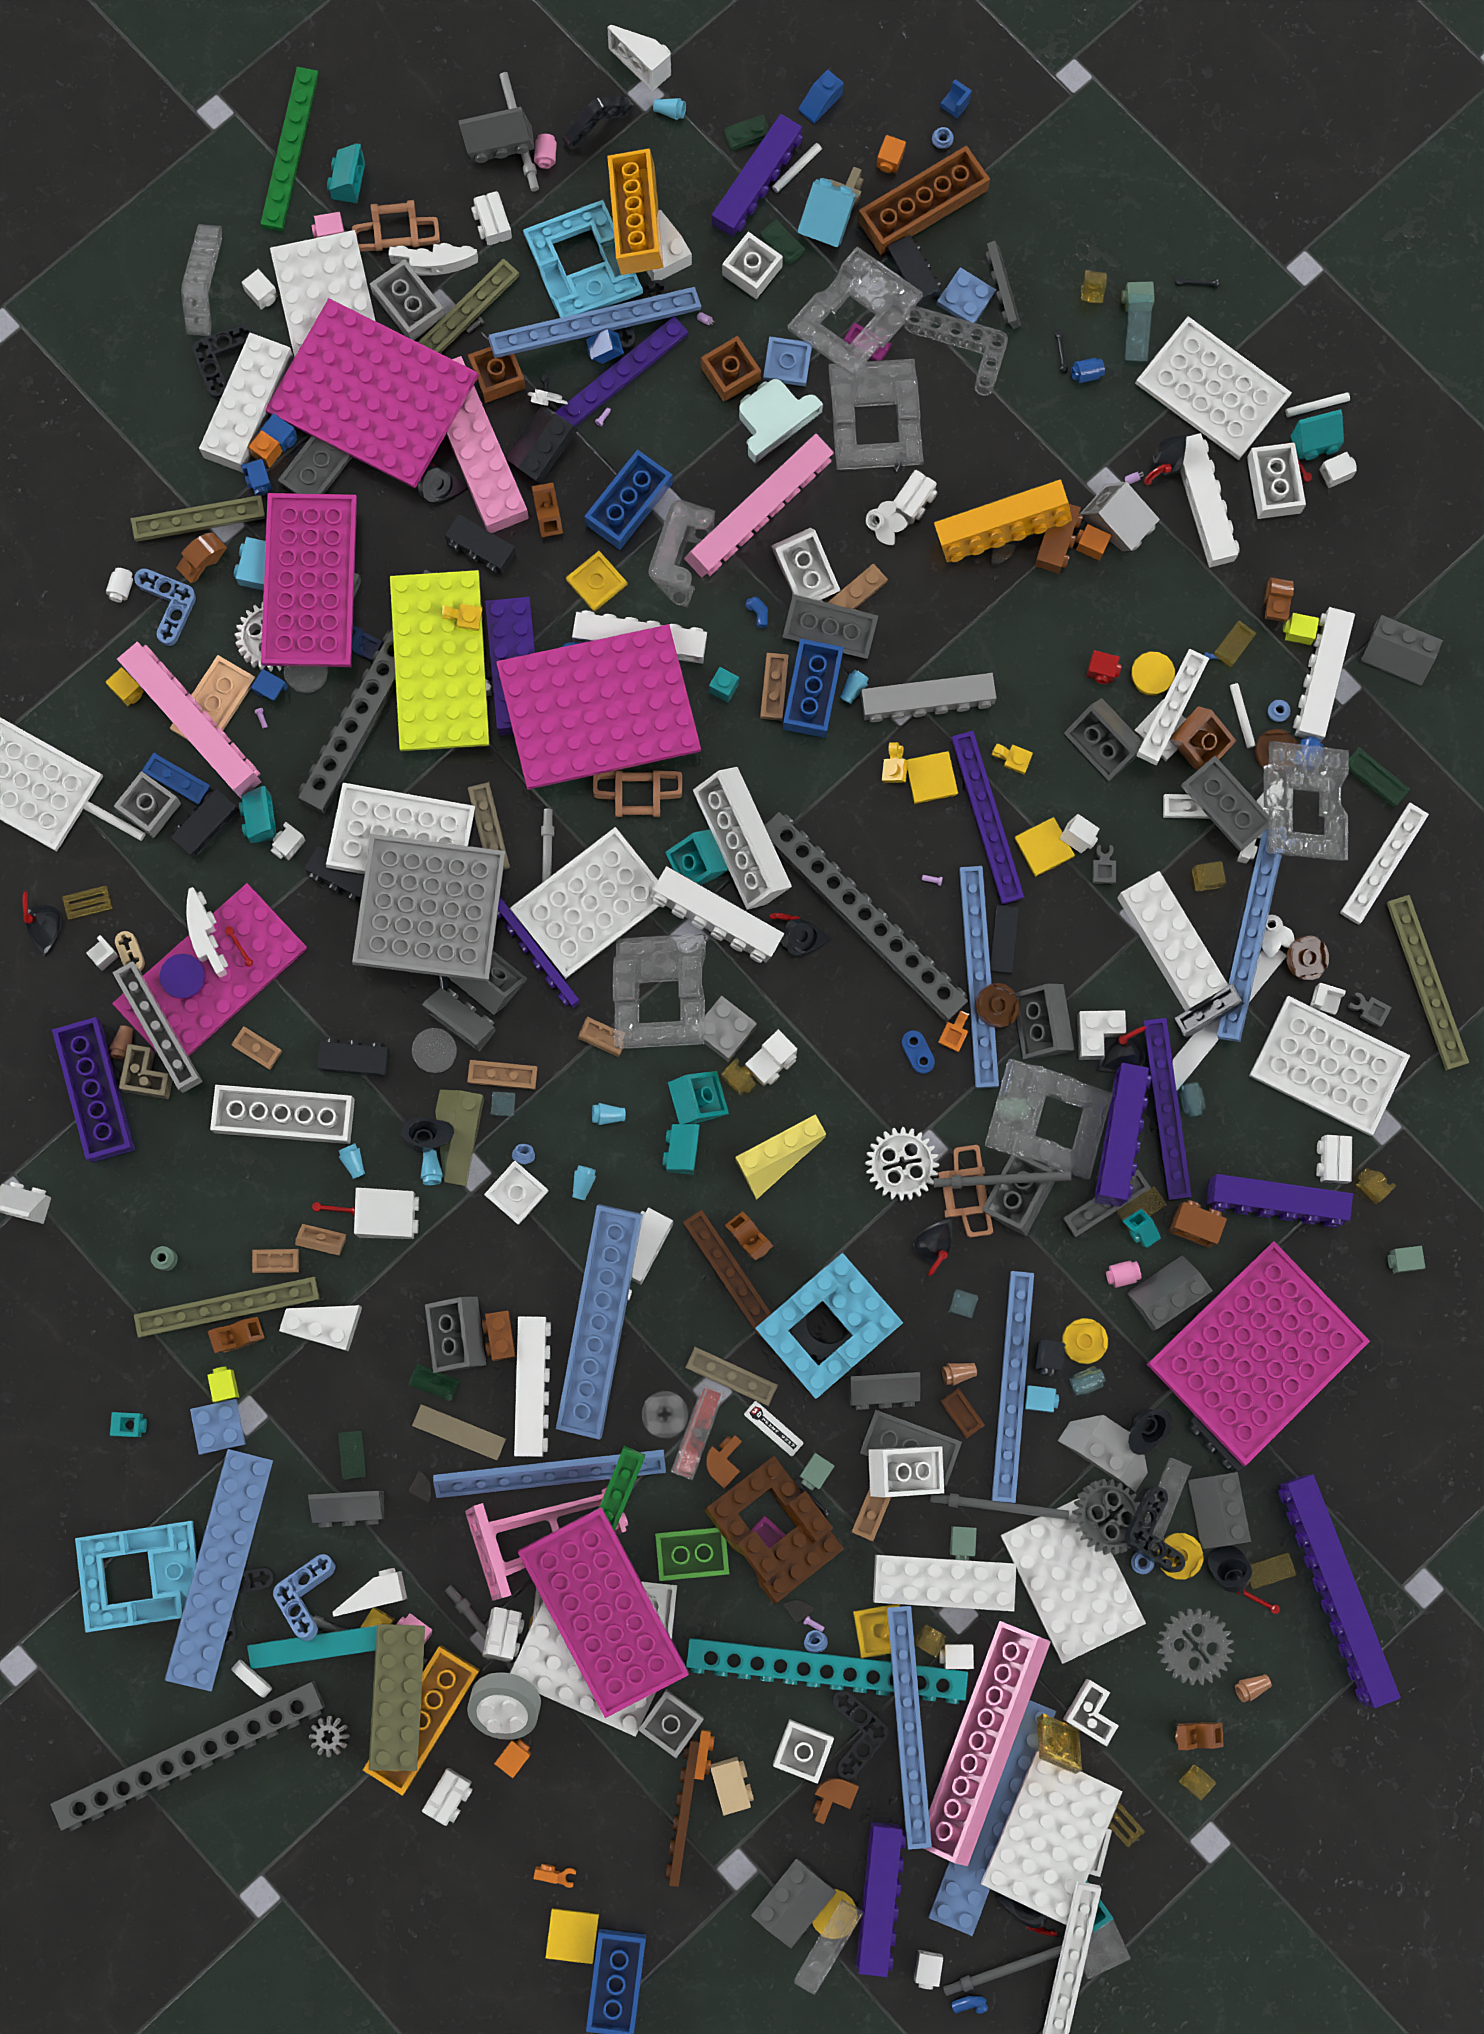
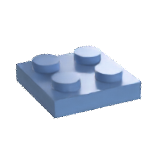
(966, 296)
(787, 361)
(217, 1426)

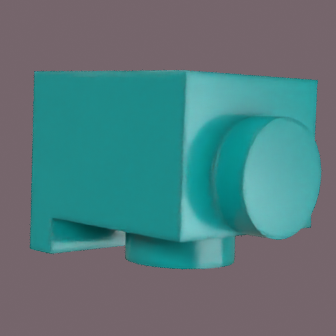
(1142, 1228)
(119, 1424)

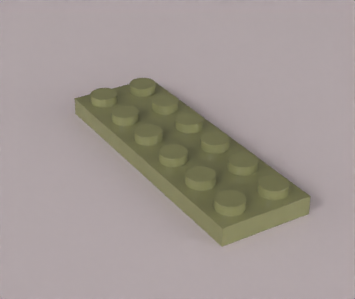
(396, 1697)

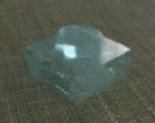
(503, 1104)
(963, 1303)

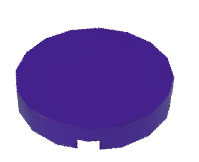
(182, 976)

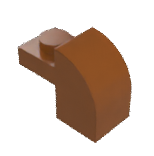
(547, 509)
(200, 553)
(1278, 599)
(748, 1236)
(236, 1335)
(717, 1464)
(1199, 1735)
(833, 1790)

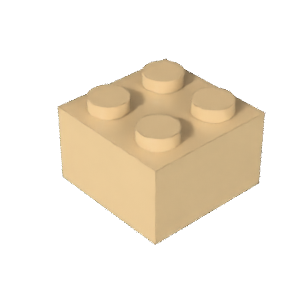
(730, 1785)

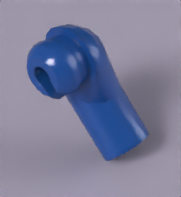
(760, 608)
(970, 2002)

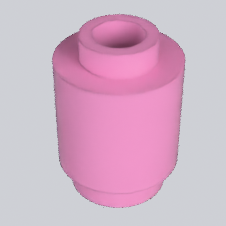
(545, 151)
(1123, 1273)

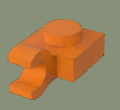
(953, 1034)
(549, 1874)

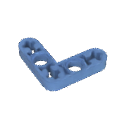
(176, 602)
(296, 1591)

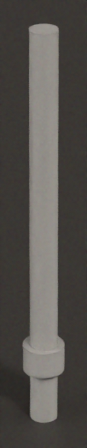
(529, 167)
(547, 832)

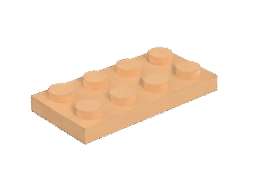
(221, 692)

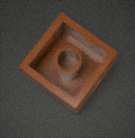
(730, 368)
(496, 375)
(1202, 737)
(1197, 1224)

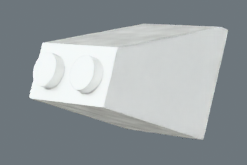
(385, 1213)

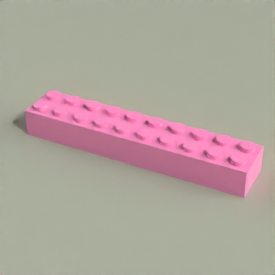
(984, 1742)

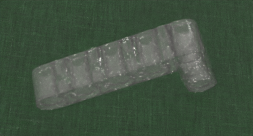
(198, 279)
(963, 340)

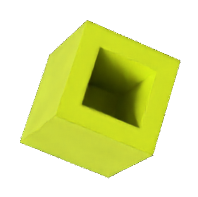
(1301, 628)
(223, 1385)

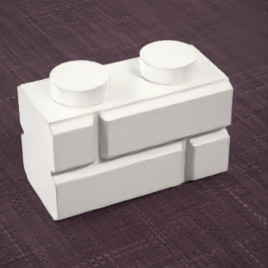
(492, 218)
(915, 496)
(1335, 1159)
(502, 1634)
(447, 1796)

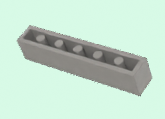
(928, 696)
(157, 1027)

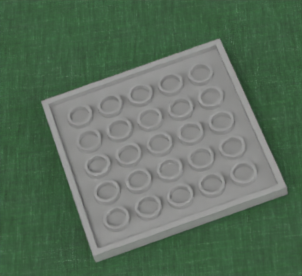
(428, 907)

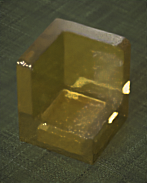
(1208, 876)

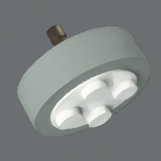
(504, 1706)

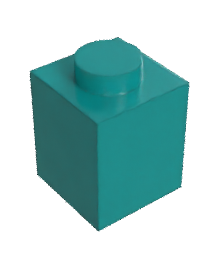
(723, 684)

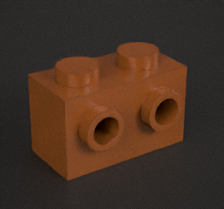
(500, 1334)

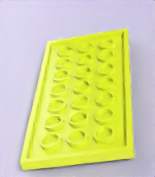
(438, 663)

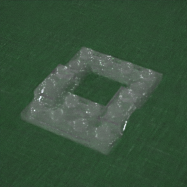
(875, 289)
(874, 385)
(1309, 770)
(659, 960)
(1020, 1110)

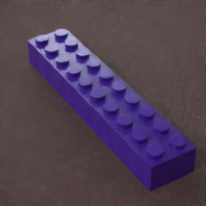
(1338, 1591)

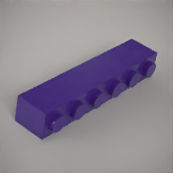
(757, 175)

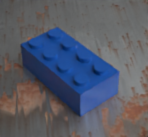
(628, 499)
(813, 688)
(616, 1982)

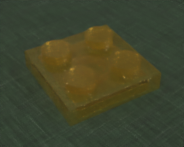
(1059, 1743)

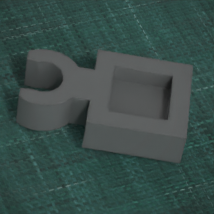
(1103, 869)
(1372, 1011)

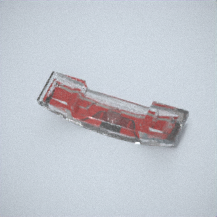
(697, 1432)

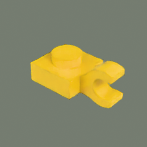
(466, 617)
(1016, 758)
(895, 768)

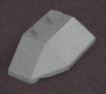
(1107, 1448)

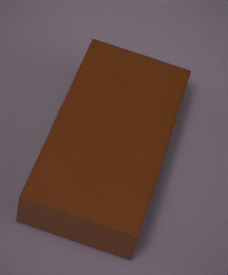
(962, 1413)

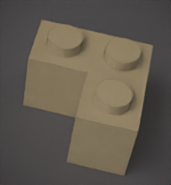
(138, 1074)

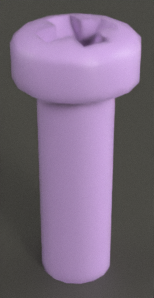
(599, 422)
(259, 712)
(932, 879)
(807, 1620)

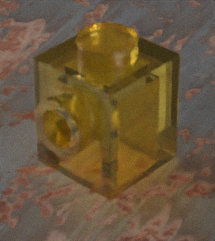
(1093, 286)

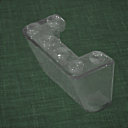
(679, 528)

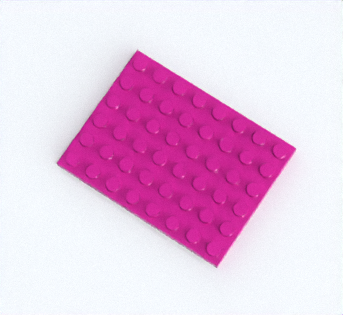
(372, 392)
(598, 706)
(1258, 1353)

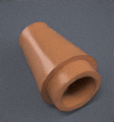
(119, 1045)
(958, 1372)
(1252, 1687)

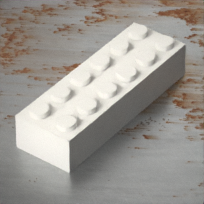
(244, 401)
(742, 838)
(716, 915)
(1172, 941)
(282, 1114)
(944, 1583)

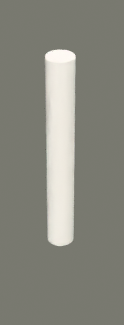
(796, 167)
(1317, 404)
(1242, 715)
(114, 820)

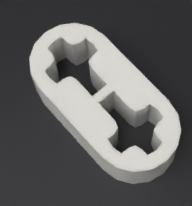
(251, 1678)

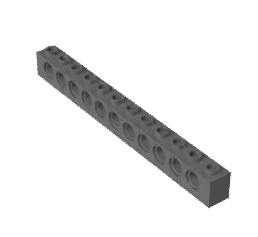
(321, 799)
(865, 928)
(65, 1808)

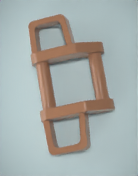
(405, 241)
(638, 776)
(981, 1192)

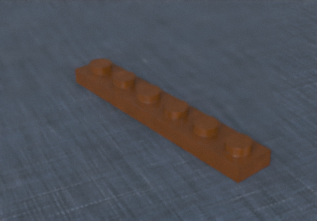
(727, 1269)
(681, 1822)

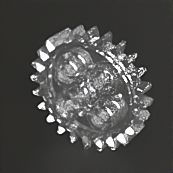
(1210, 1633)

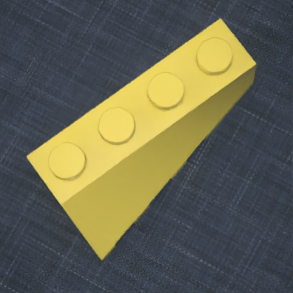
(773, 1158)

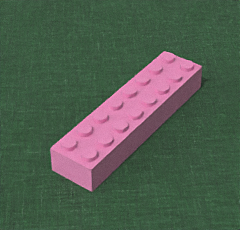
(485, 466)
(762, 502)
(186, 715)

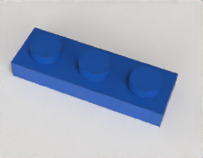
(176, 779)

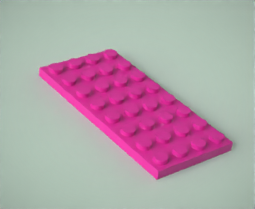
(309, 580)
(264, 940)
(603, 1612)

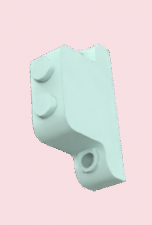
(774, 416)

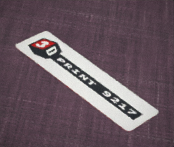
(773, 1428)

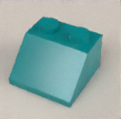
(347, 174)
(1318, 435)
(259, 815)
(697, 857)
(698, 1097)
(682, 1148)

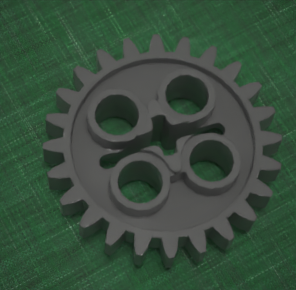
(1095, 1499)

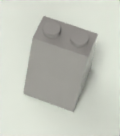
(1122, 514)

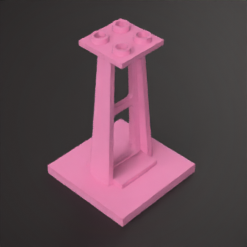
(487, 1547)

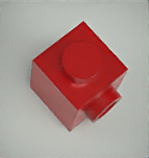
(1103, 667)

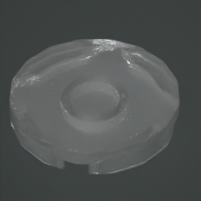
(305, 678)
(434, 1050)

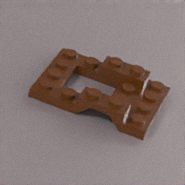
(794, 1555)

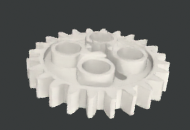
(250, 644)
(896, 1144)

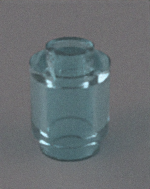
(1192, 1099)
(1087, 1381)

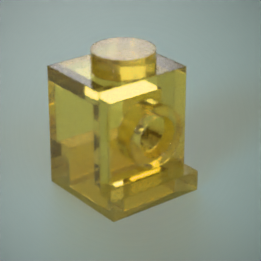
(738, 1078)
(1374, 1185)
(930, 1640)
(1197, 1782)

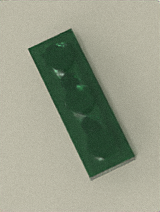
(1377, 777)

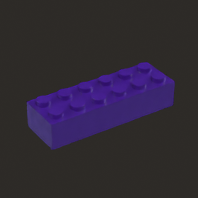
(509, 637)
(93, 1090)
(1121, 1135)
(1279, 1200)
(879, 1899)

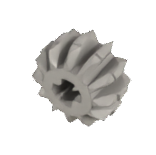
(337, 1739)

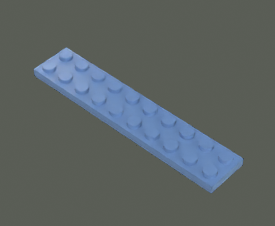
(599, 1321)
(218, 1570)
(960, 1891)

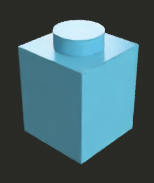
(1040, 1399)

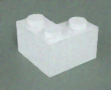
(1093, 1027)
(773, 1057)
(1085, 1713)

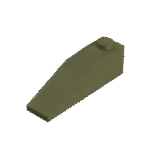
(464, 1114)

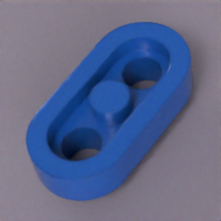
(918, 1051)

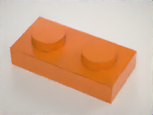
(703, 1764)

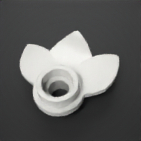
(543, 397)
(889, 522)
(1276, 936)

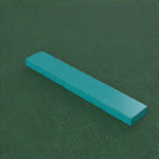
(321, 1646)

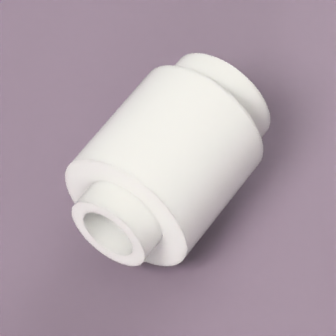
(119, 585)

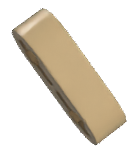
(134, 949)

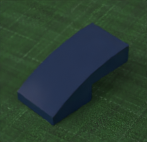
(365, 644)

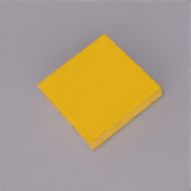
(596, 581)
(931, 777)
(1043, 847)
(873, 1631)
(572, 1936)

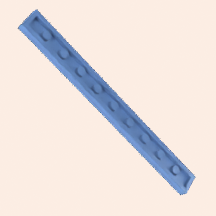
(594, 322)
(1251, 938)
(978, 974)
(1012, 1387)
(539, 1475)
(909, 1727)

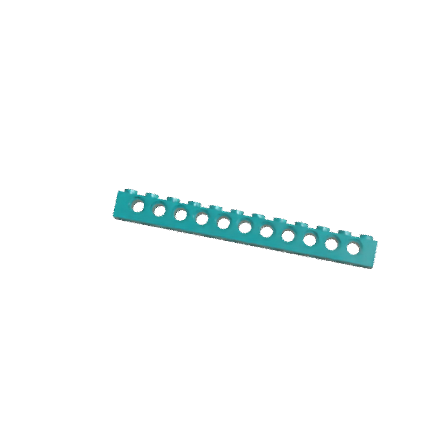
(698, 1647)

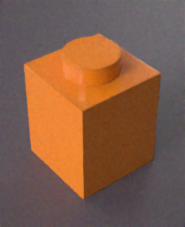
(890, 154)
(265, 448)
(1092, 542)
(513, 1757)

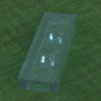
(1138, 327)

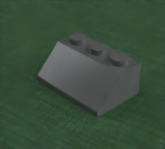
(497, 135)
(1401, 650)
(1104, 739)
(498, 991)
(460, 1018)
(1044, 1021)
(1018, 1203)
(1169, 1292)
(455, 1334)
(884, 1390)
(347, 1508)
(1219, 1510)
(793, 1903)

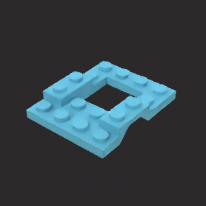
(589, 288)
(853, 1304)
(171, 1565)

